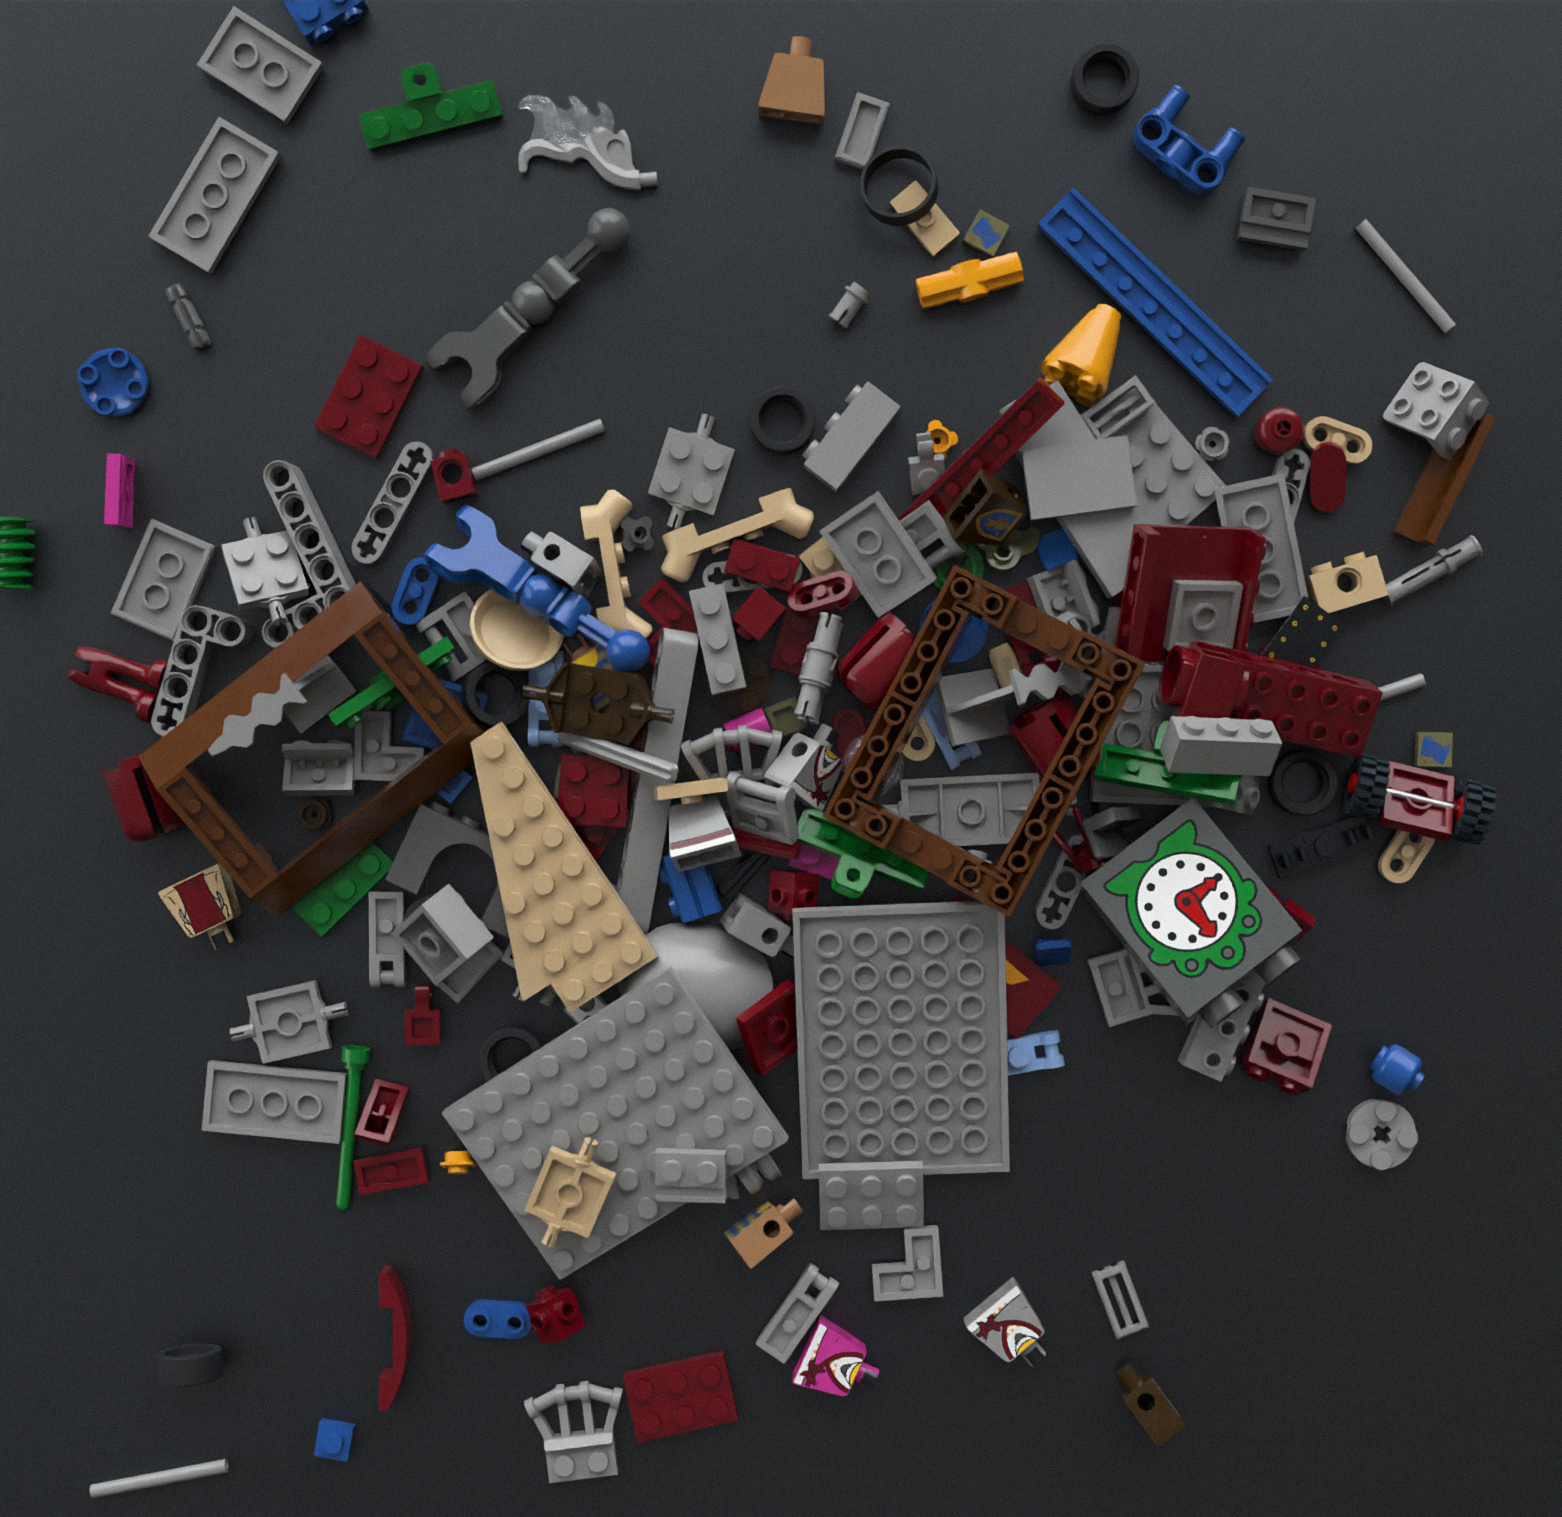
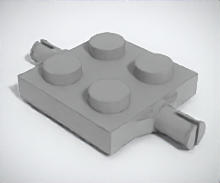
(691, 471)
(264, 570)
(289, 1021)

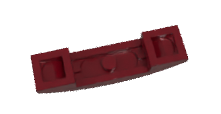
(394, 1296)

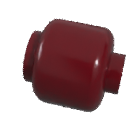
(1269, 437)

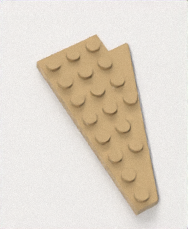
(555, 898)

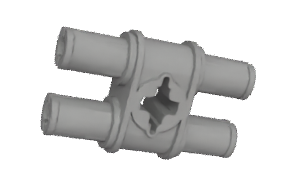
(819, 668)

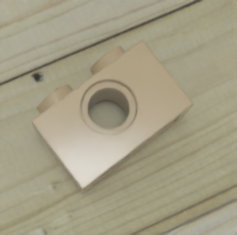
(1365, 578)

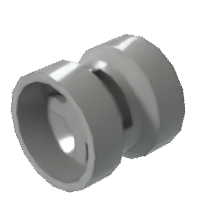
(758, 1172)

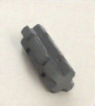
(188, 316)

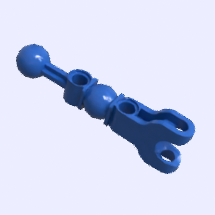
(539, 594)

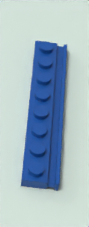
(1154, 302)

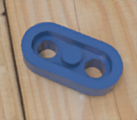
(413, 590)
(497, 1316)

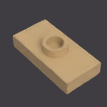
(932, 230)
(690, 791)

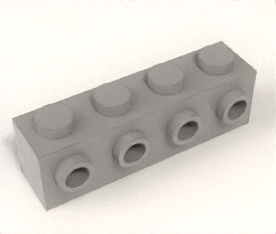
(1213, 1049)

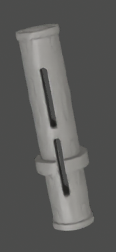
(1443, 563)

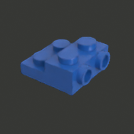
(321, 17)

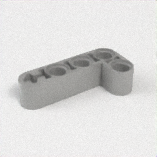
(193, 673)

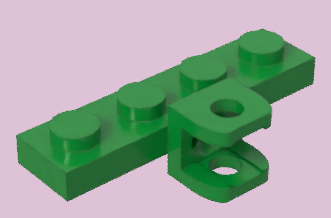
(428, 108)
(384, 692)
(1149, 771)
(856, 856)

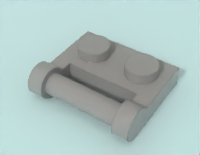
(926, 526)
(457, 617)
(760, 817)

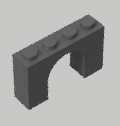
(426, 839)

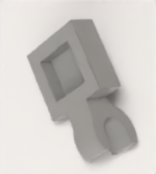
(926, 466)

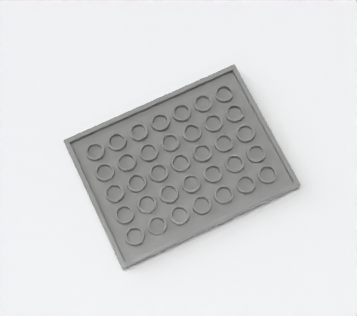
(902, 1036)
(636, 1082)

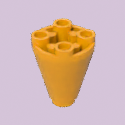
(1085, 356)

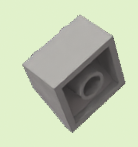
(442, 934)

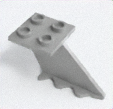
(302, 701)
(975, 703)

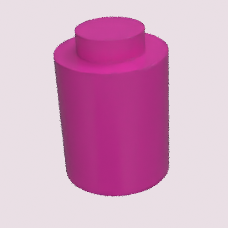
(755, 720)

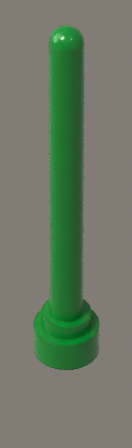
(355, 1059)

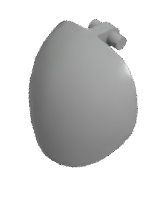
(714, 967)

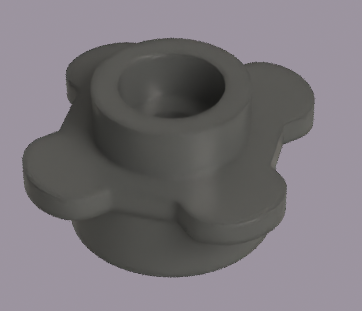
(628, 537)

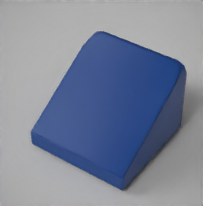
(1055, 550)
(1052, 951)

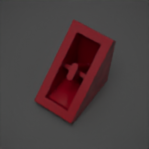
(382, 1113)

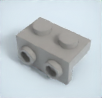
(1064, 591)
(318, 769)

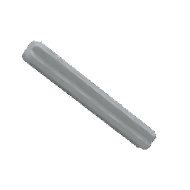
(622, 756)

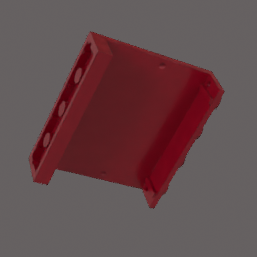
(1183, 553)

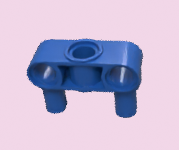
(1178, 152)

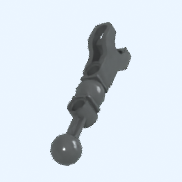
(530, 305)

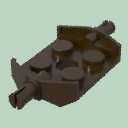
(571, 707)

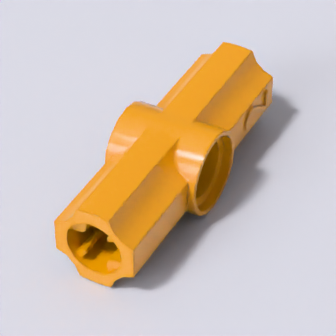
(969, 280)

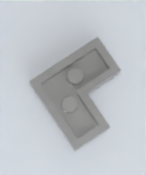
(374, 752)
(918, 1275)

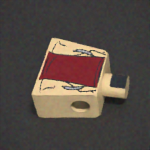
(204, 904)

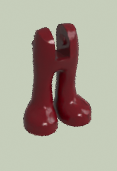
(101, 679)

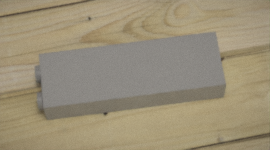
(1099, 536)

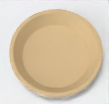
(510, 635)

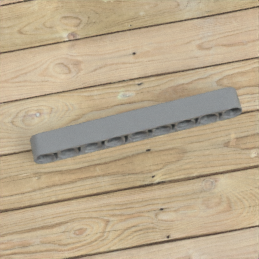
(662, 740)

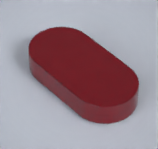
(1327, 477)
(849, 725)

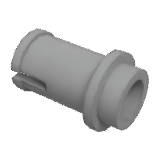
(851, 303)

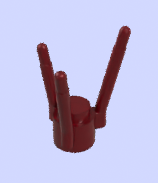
(1086, 859)

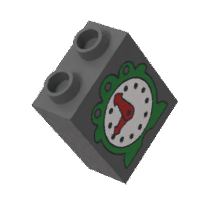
(1193, 915)

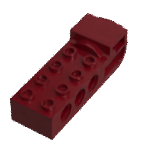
(1300, 700)

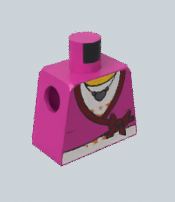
(833, 1360)

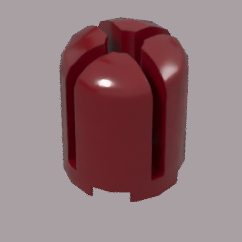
(875, 661)
(1043, 729)
(131, 803)

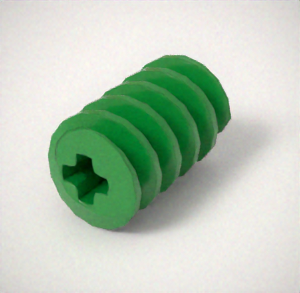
(12, 554)

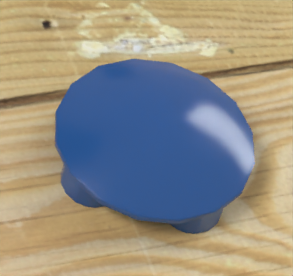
(113, 382)

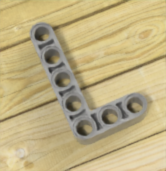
(313, 559)

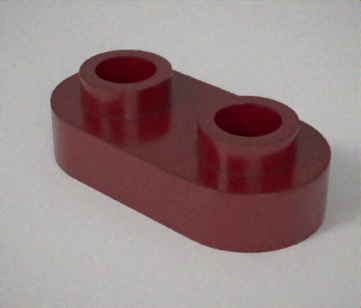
(824, 594)

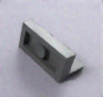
(1105, 830)

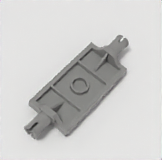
(969, 807)

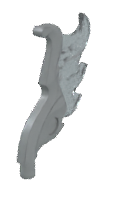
(581, 135)

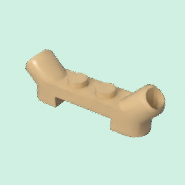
(600, 525)
(686, 546)

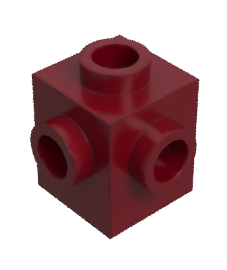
(792, 890)
(555, 1314)

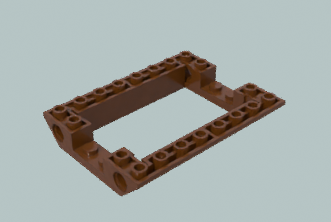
(856, 795)
(250, 864)

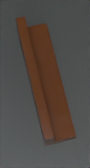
(1439, 488)

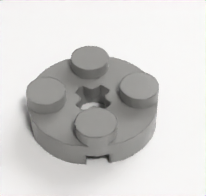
(1400, 1137)

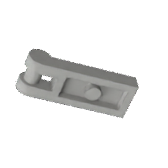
(385, 915)
(796, 1314)

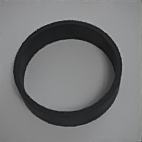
(887, 155)

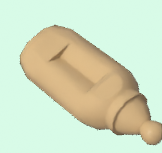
(1002, 661)

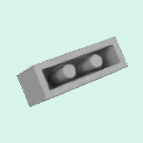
(850, 435)
(717, 639)
(1220, 746)

